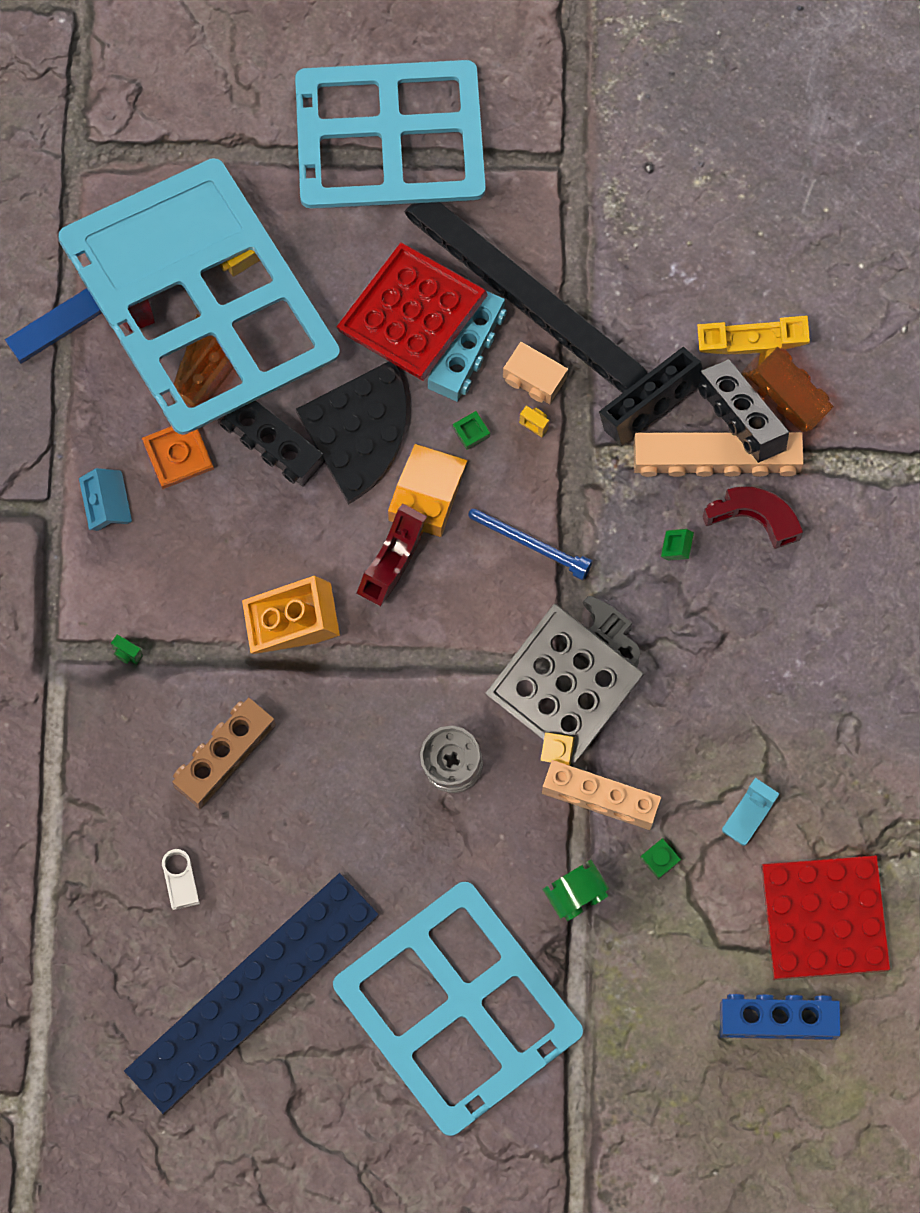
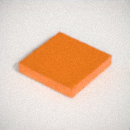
(177, 456)

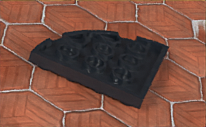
(359, 428)

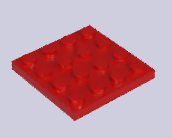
(412, 311)
(825, 917)

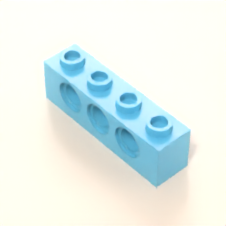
(453, 384)

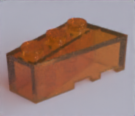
(201, 371)
(788, 388)

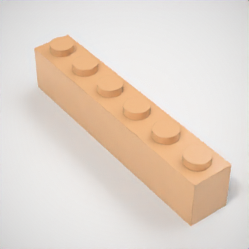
(710, 454)

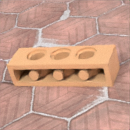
(601, 795)

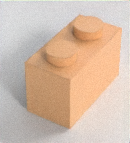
(534, 373)

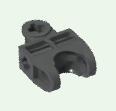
(611, 628)

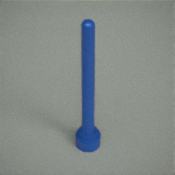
(577, 565)

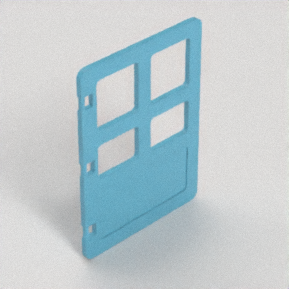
(169, 240)

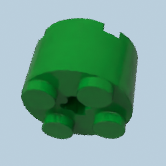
(576, 890)

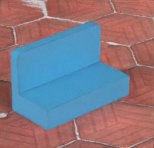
(104, 498)

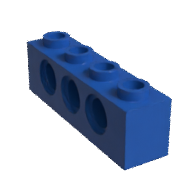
(734, 1025)

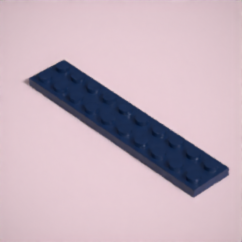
(251, 993)

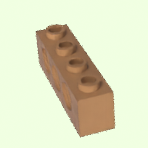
(201, 790)

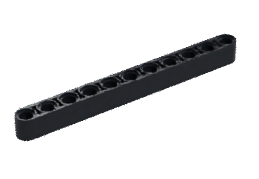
(527, 294)

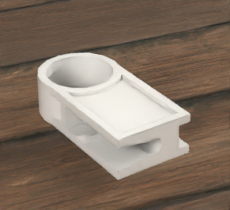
(180, 886)

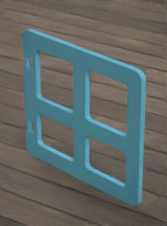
(390, 127)
(463, 1001)

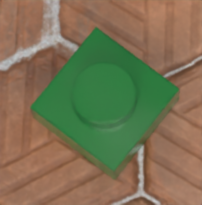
(471, 430)
(677, 544)
(126, 650)
(660, 858)

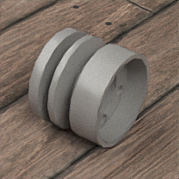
(446, 744)

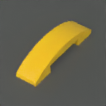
(753, 338)

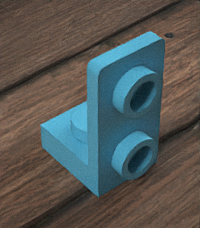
(750, 812)

